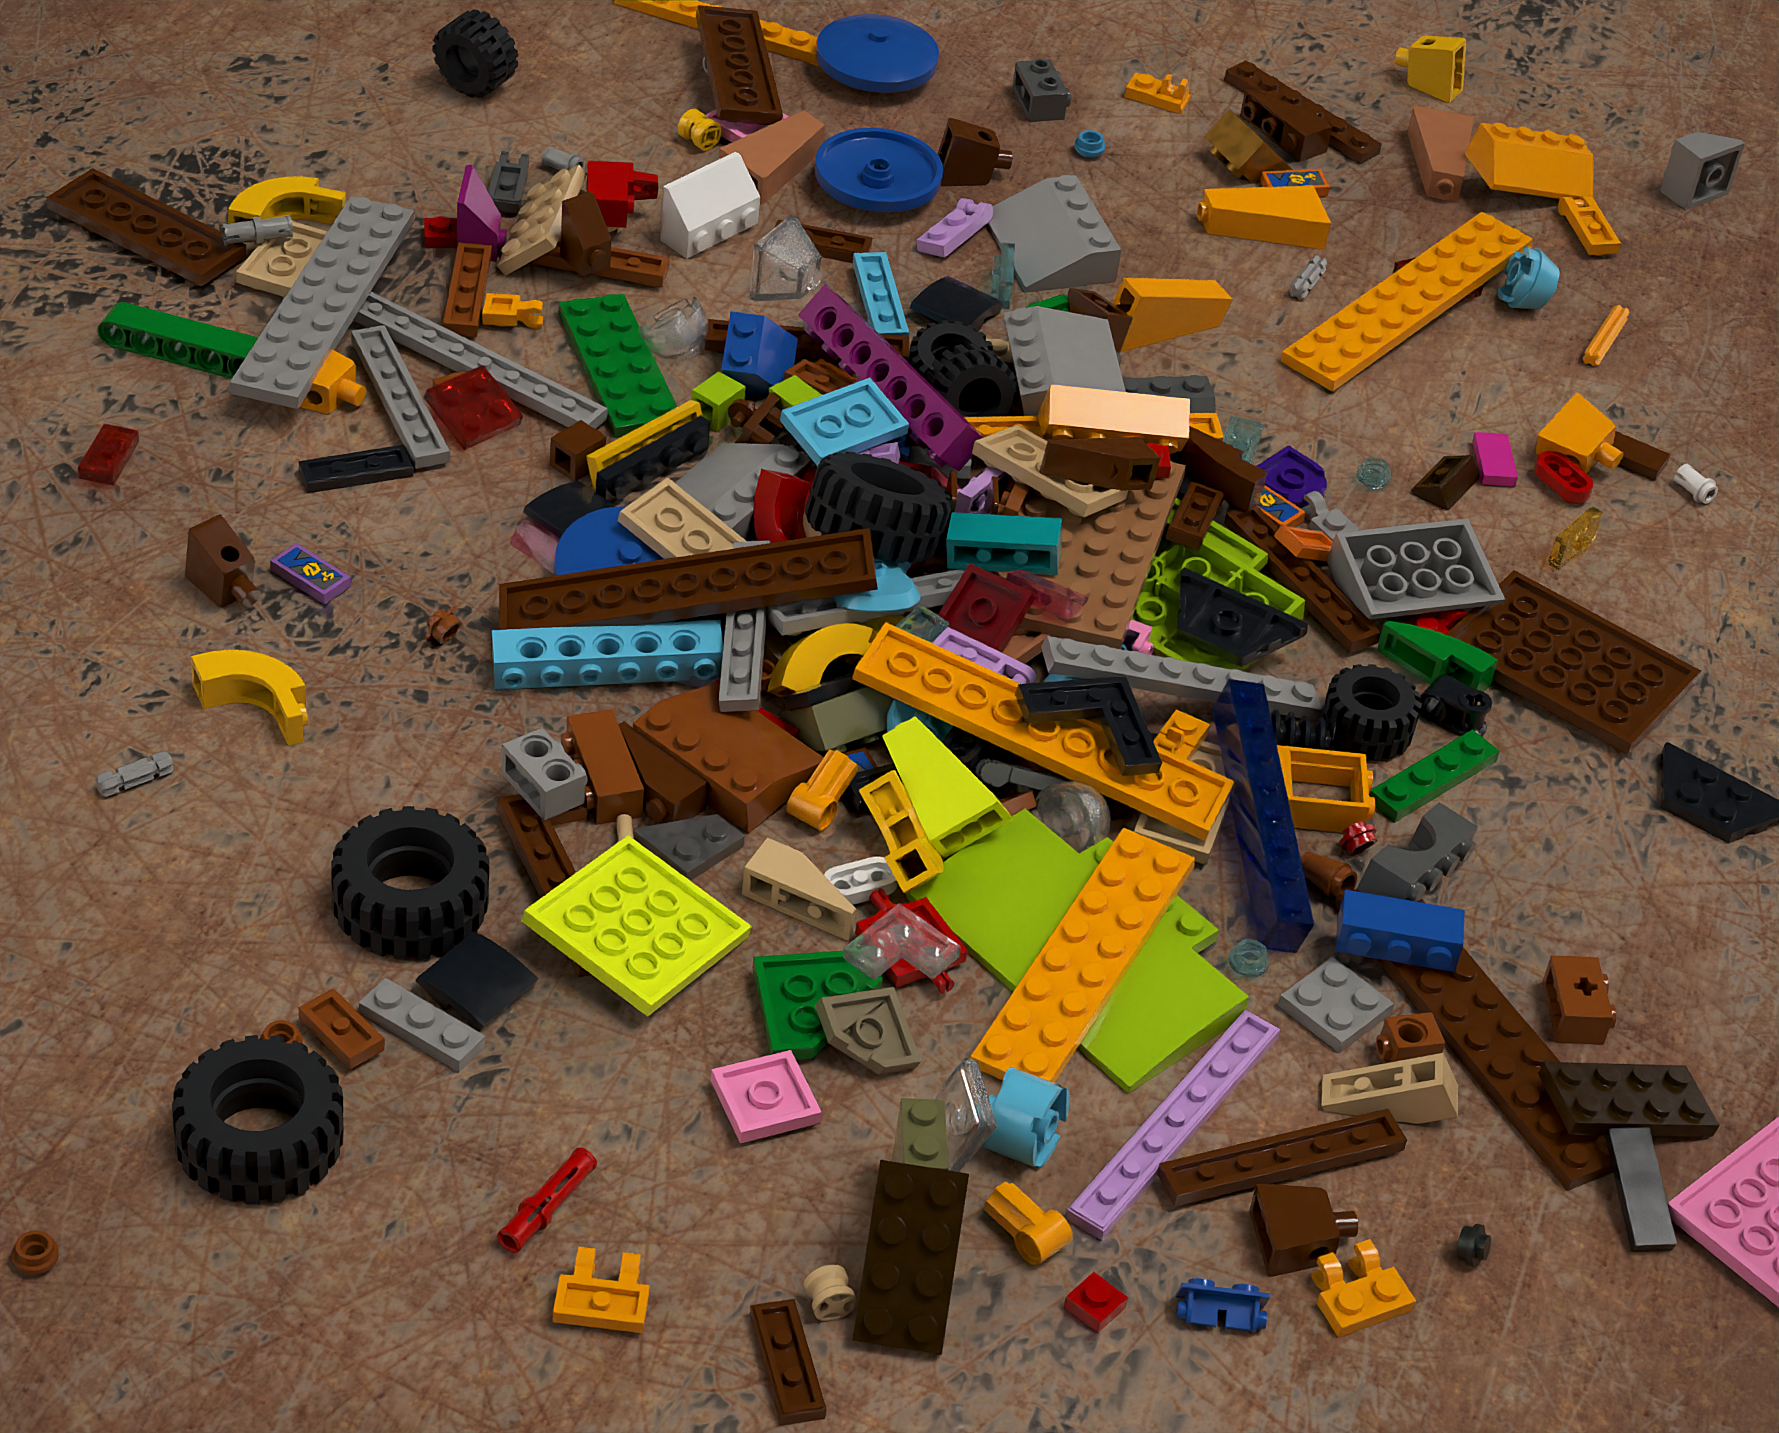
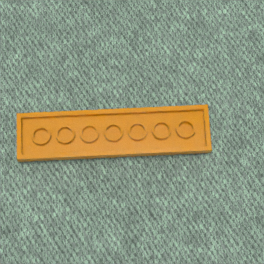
(1084, 959)

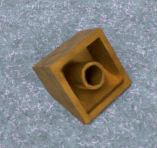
(1242, 148)

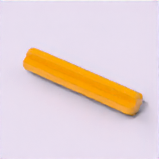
(1606, 335)

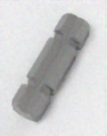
(1308, 277)
(134, 773)

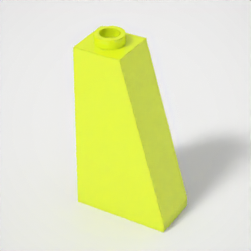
(943, 791)

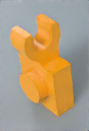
(508, 309)

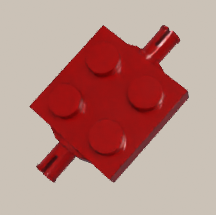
(902, 971)

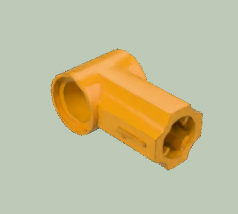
(818, 798)
(1034, 1231)

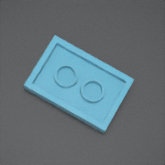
(844, 421)

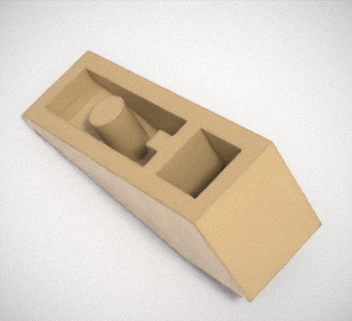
(796, 887)
(1411, 1089)

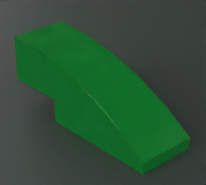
(1436, 654)

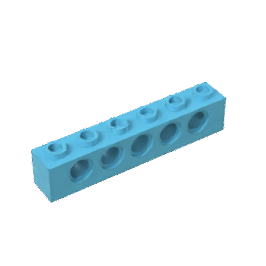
(606, 654)

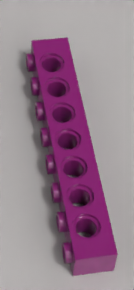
(870, 356)

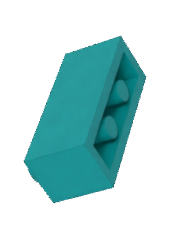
(1004, 543)

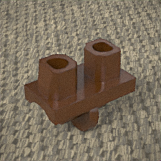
(744, 415)

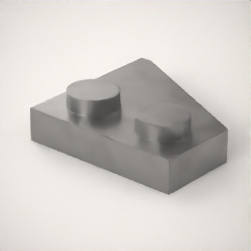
(692, 843)

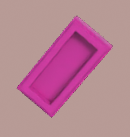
(1494, 459)

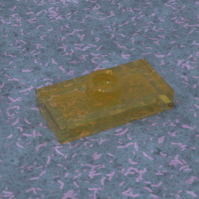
(1575, 538)

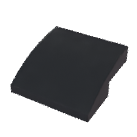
(956, 301)
(564, 505)
(477, 980)

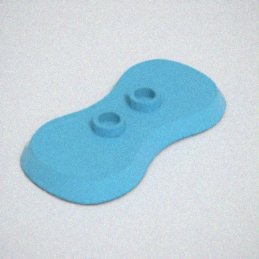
(894, 590)

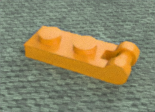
(1589, 225)

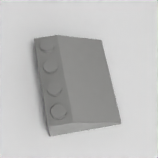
(1056, 236)
(1060, 350)
(729, 478)
(1413, 569)

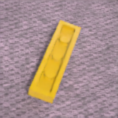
(641, 437)

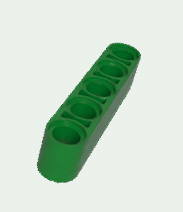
(175, 339)

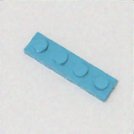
(879, 293)

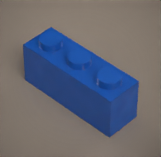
(1400, 930)

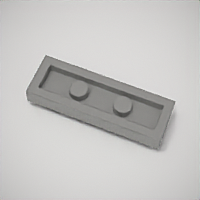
(422, 1024)

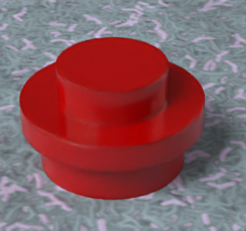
(1358, 837)

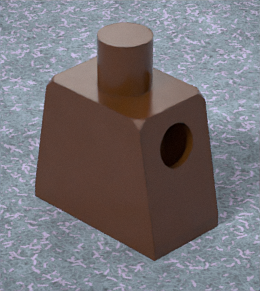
(970, 154)
(220, 564)
(1297, 1226)

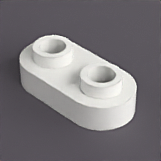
(861, 878)

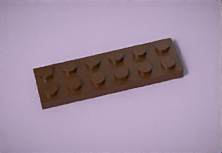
(738, 65)
(146, 226)

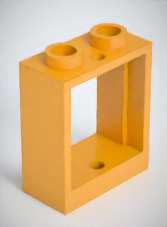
(1330, 769)

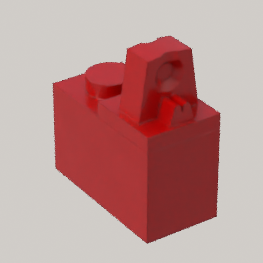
(617, 187)

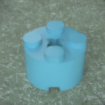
(1027, 1117)

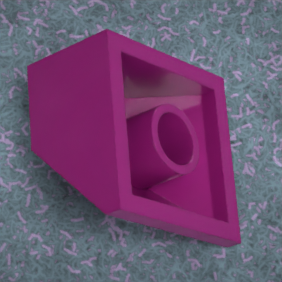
(477, 215)

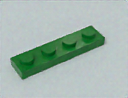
(1433, 775)

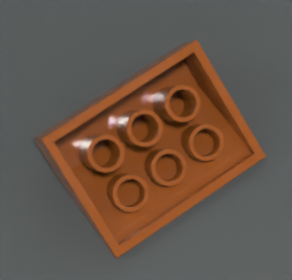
(740, 753)

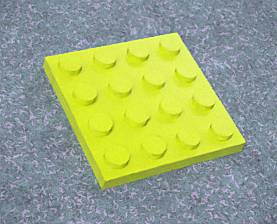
(636, 925)

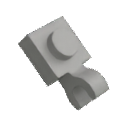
(1323, 520)

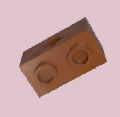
(1578, 1000)

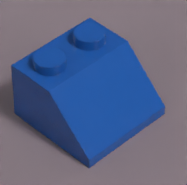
(757, 352)

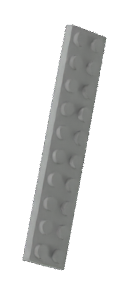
(322, 302)

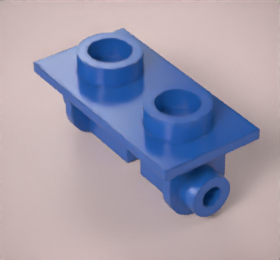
(1239, 1303)

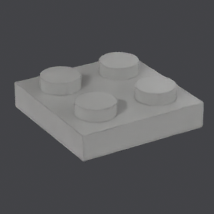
(1335, 1004)

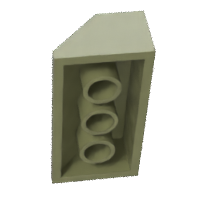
(841, 720)

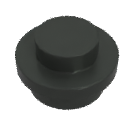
(1473, 1245)

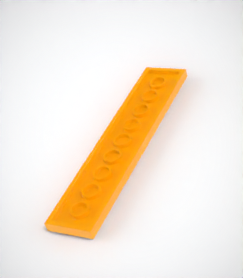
(1405, 302)
(1077, 749)

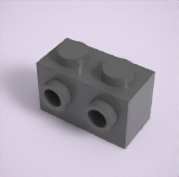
(1040, 90)

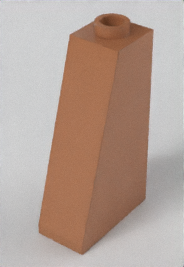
(1439, 149)
(778, 151)

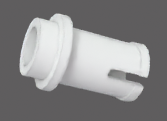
(1703, 489)

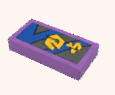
(310, 573)

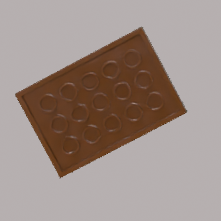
(1576, 662)

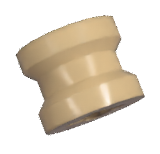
(830, 1293)

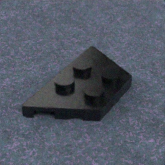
(1231, 622)
(1713, 797)

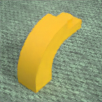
(288, 196)
(808, 657)
(254, 679)
(911, 854)

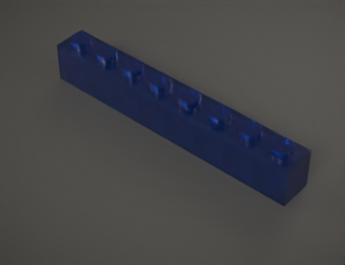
(1262, 817)

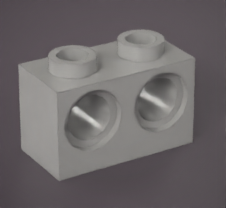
(543, 773)

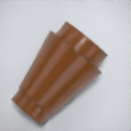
(1328, 874)

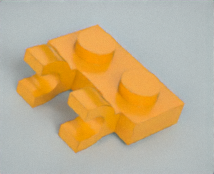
(1364, 1301)
(602, 1302)

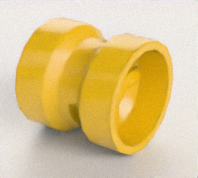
(699, 129)

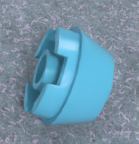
(1530, 279)

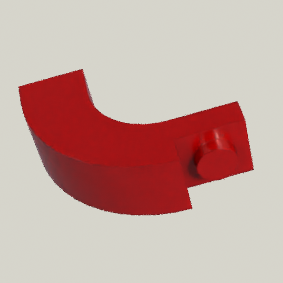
(779, 506)

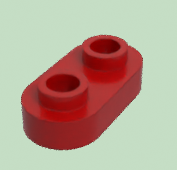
(1563, 477)

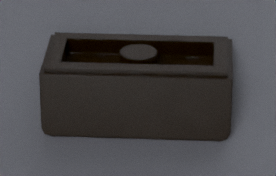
(1447, 481)

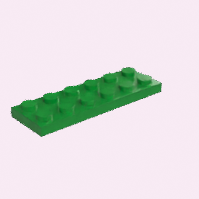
(616, 361)

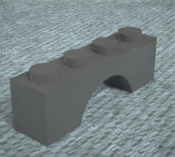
(1437, 847)

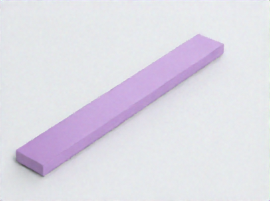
(1172, 1125)

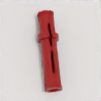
(518, 1230)

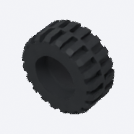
(896, 503)
(417, 919)
(263, 1161)

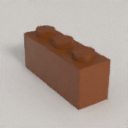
(612, 778)

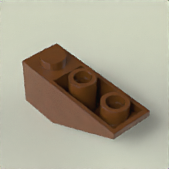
(1287, 125)
(1102, 462)

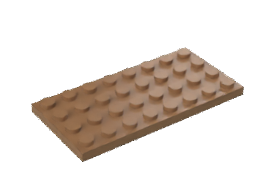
(1104, 559)

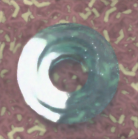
(1374, 473)
(1249, 958)

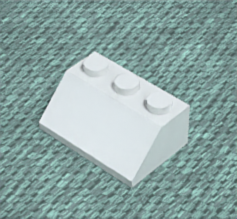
(709, 206)

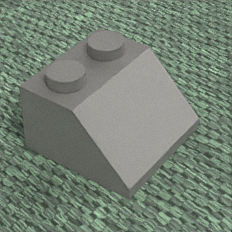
(1701, 168)

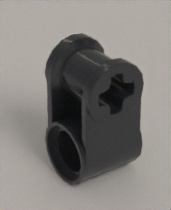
(1455, 704)

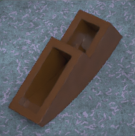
(1222, 469)

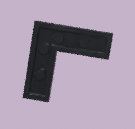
(1100, 698)

